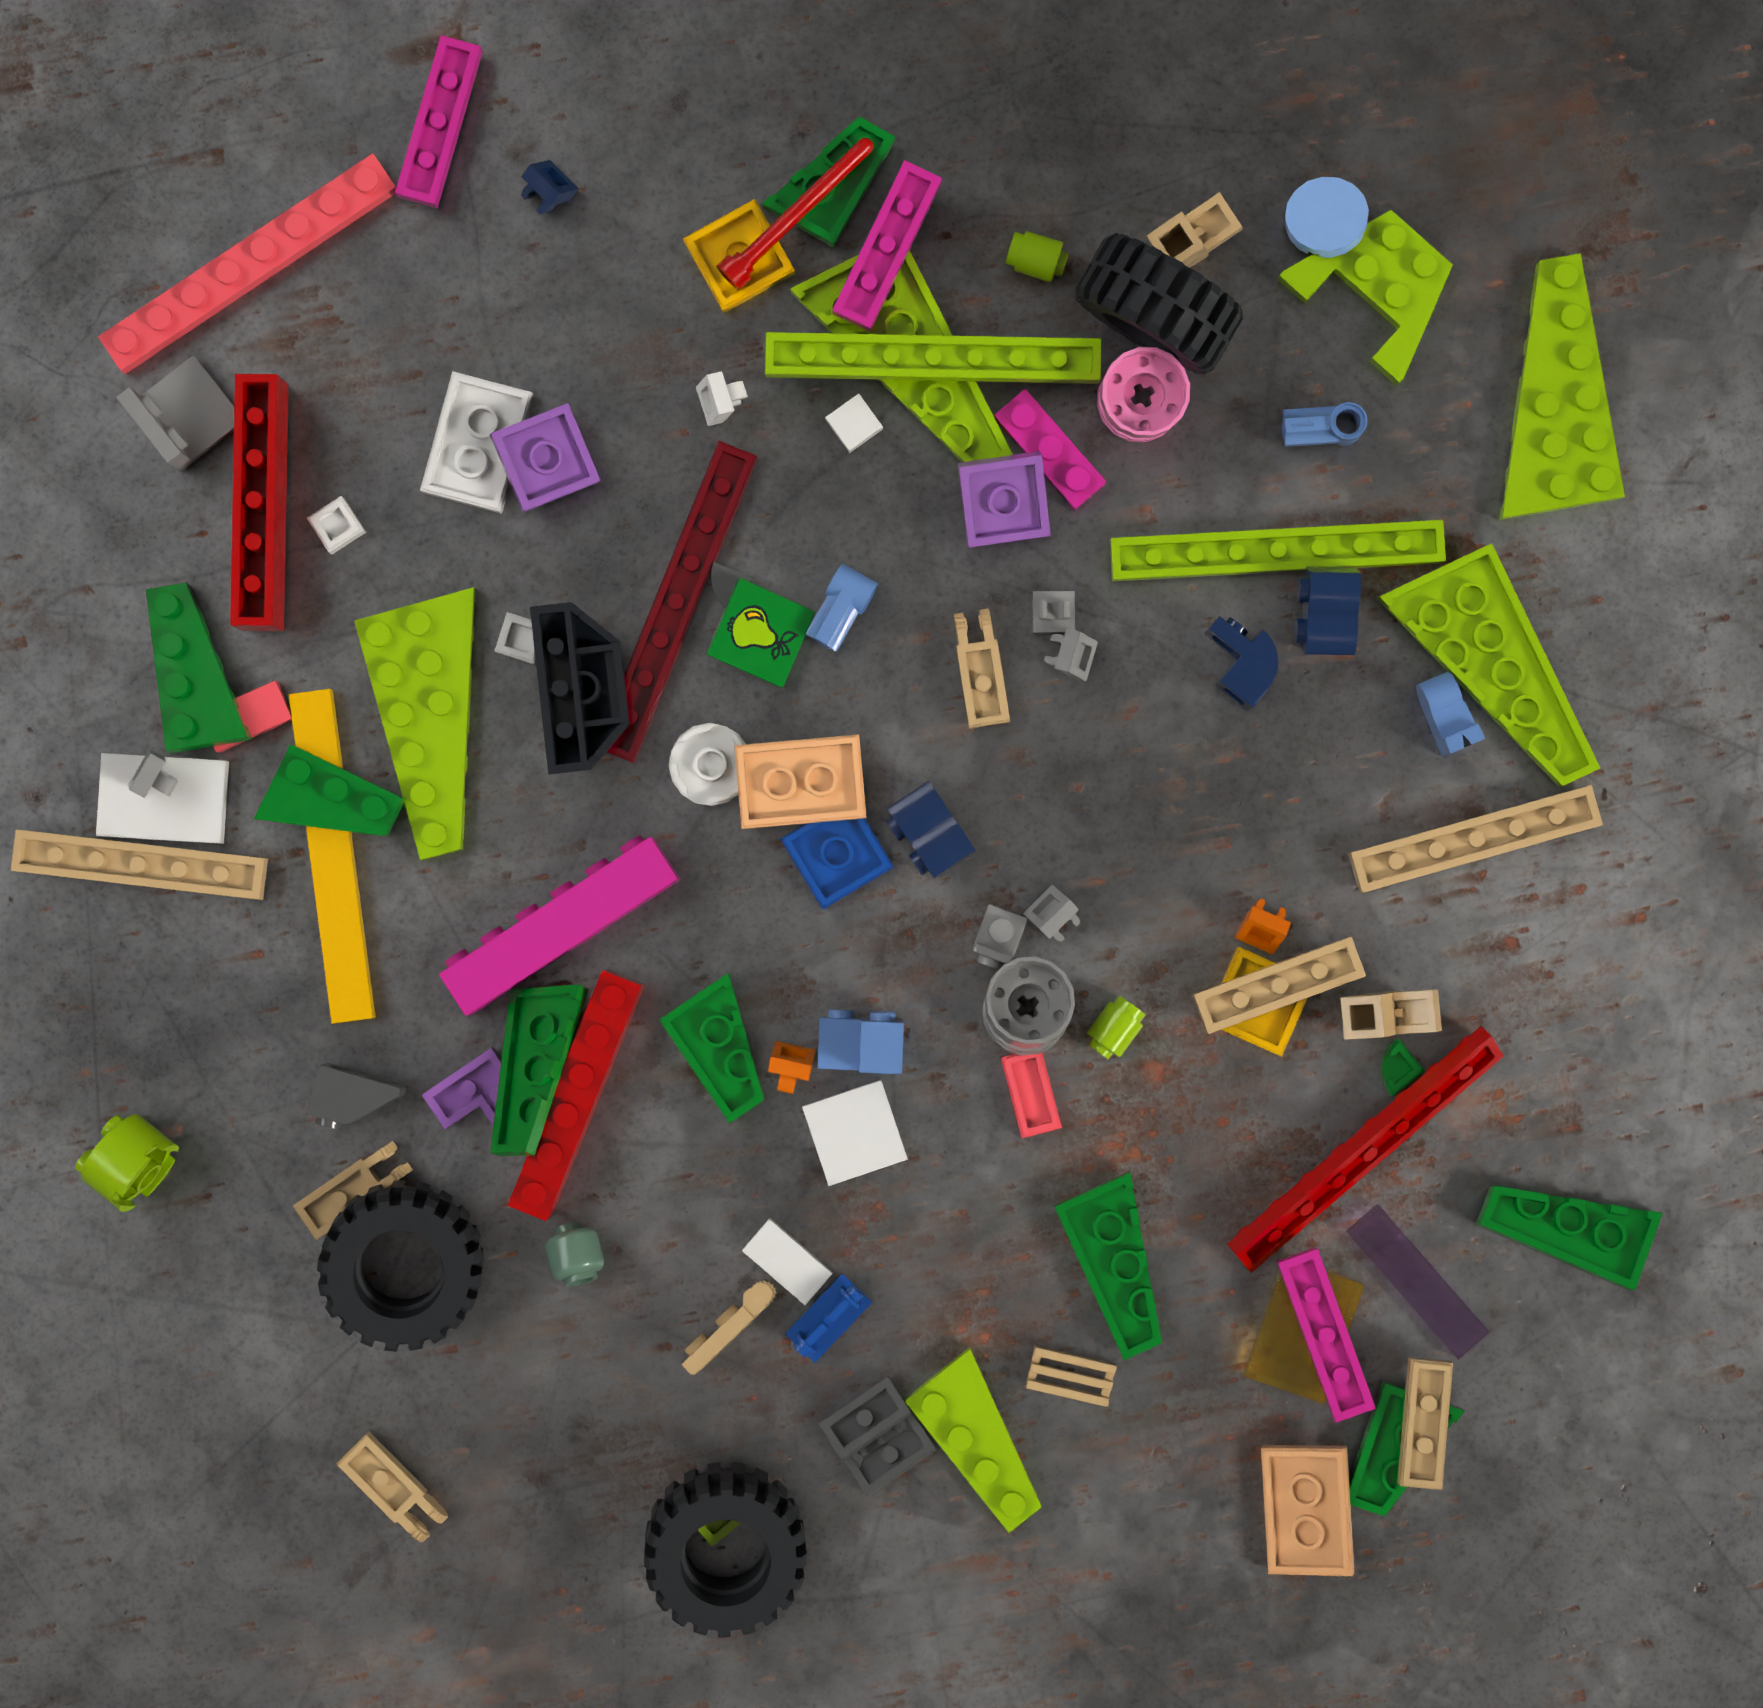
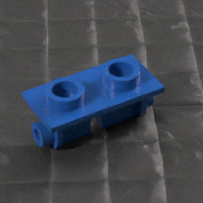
(828, 1318)

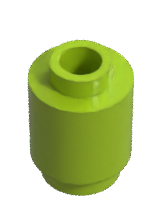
(1037, 256)
(1115, 1028)

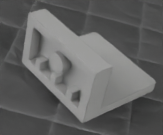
(182, 413)

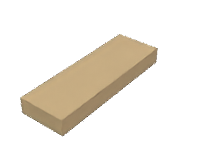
(1425, 1423)

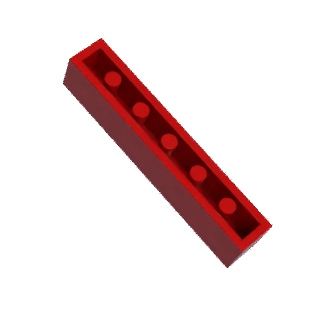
(259, 502)
(577, 1094)

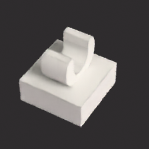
(718, 398)

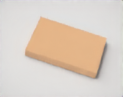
(800, 781)
(1307, 1510)

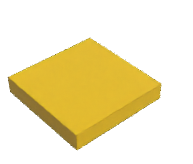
(731, 235)
(1270, 1029)

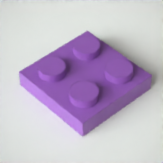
(545, 457)
(1004, 499)

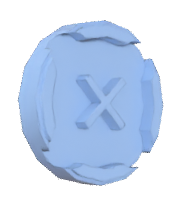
(1326, 217)

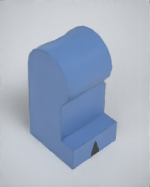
(1447, 714)

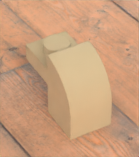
(1197, 233)
(1390, 1013)

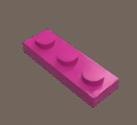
(1062, 461)

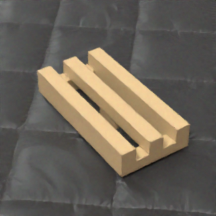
(1105, 1384)

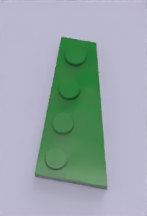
(191, 683)
(533, 1057)
(1111, 1251)

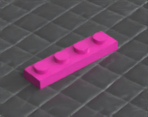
(439, 121)
(887, 246)
(1325, 1334)

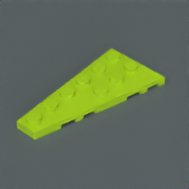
(948, 409)
(1562, 418)
(1483, 637)
(423, 694)

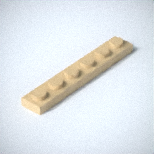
(1475, 839)
(139, 864)

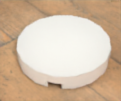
(705, 764)

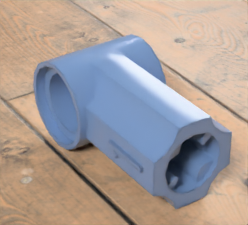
(1319, 426)
(845, 600)

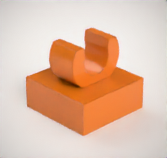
(1263, 928)
(791, 1063)

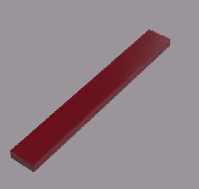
(682, 591)

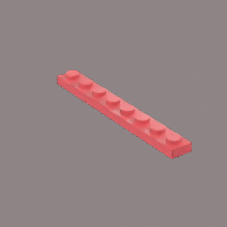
(248, 264)

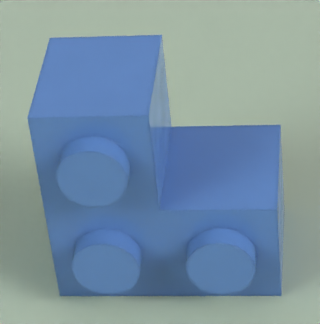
(861, 1043)

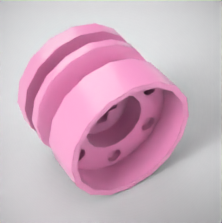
(1148, 371)

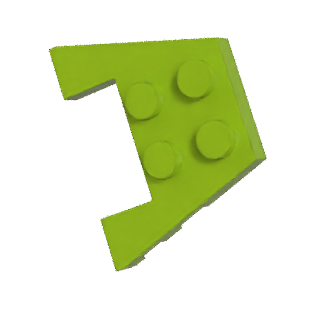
(1393, 274)

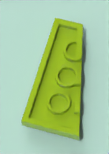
(970, 1430)

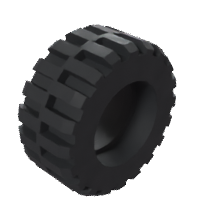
(1159, 302)
(388, 1318)
(725, 1601)

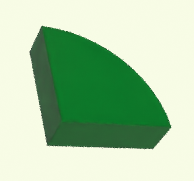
(1398, 1067)

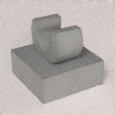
(1053, 611)
(1074, 655)
(150, 774)
(1052, 912)

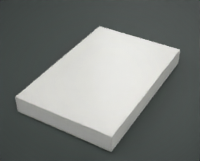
(462, 455)
(189, 814)

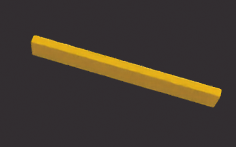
(334, 873)

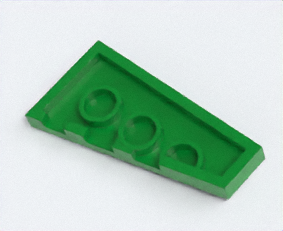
(1584, 1234)

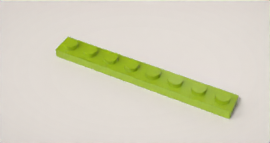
(933, 357)
(1277, 550)

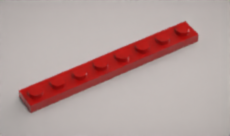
(1365, 1149)

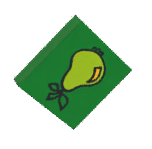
(760, 632)

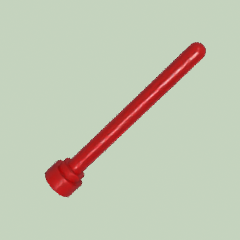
(739, 266)

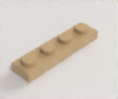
(1279, 985)

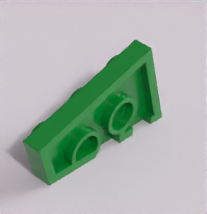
(836, 209)
(327, 797)
(717, 1048)
(1376, 1466)

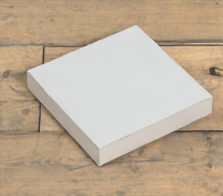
(854, 1132)

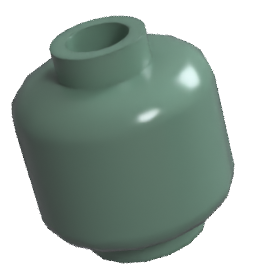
(574, 1254)

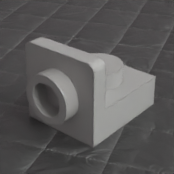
(998, 936)

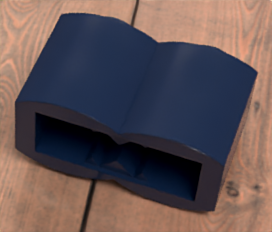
(1329, 610)
(930, 830)

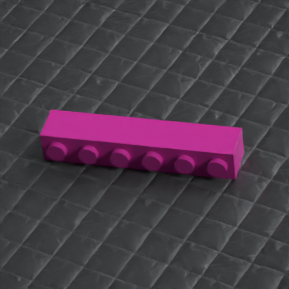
(558, 926)

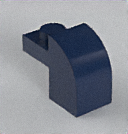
(1254, 663)

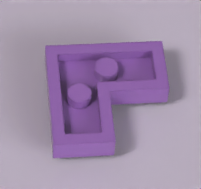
(466, 1090)

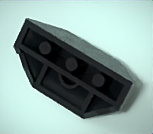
(578, 686)

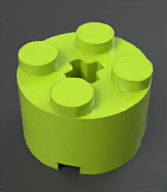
(127, 1161)

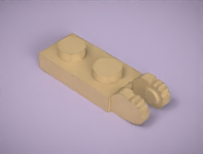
(981, 674)
(327, 1201)
(731, 1324)
(390, 1485)

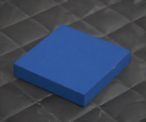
(836, 857)

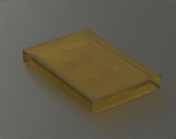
(1279, 1350)

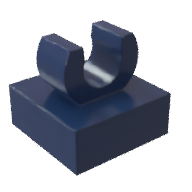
(549, 183)

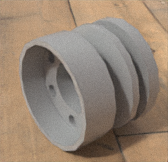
(1028, 982)

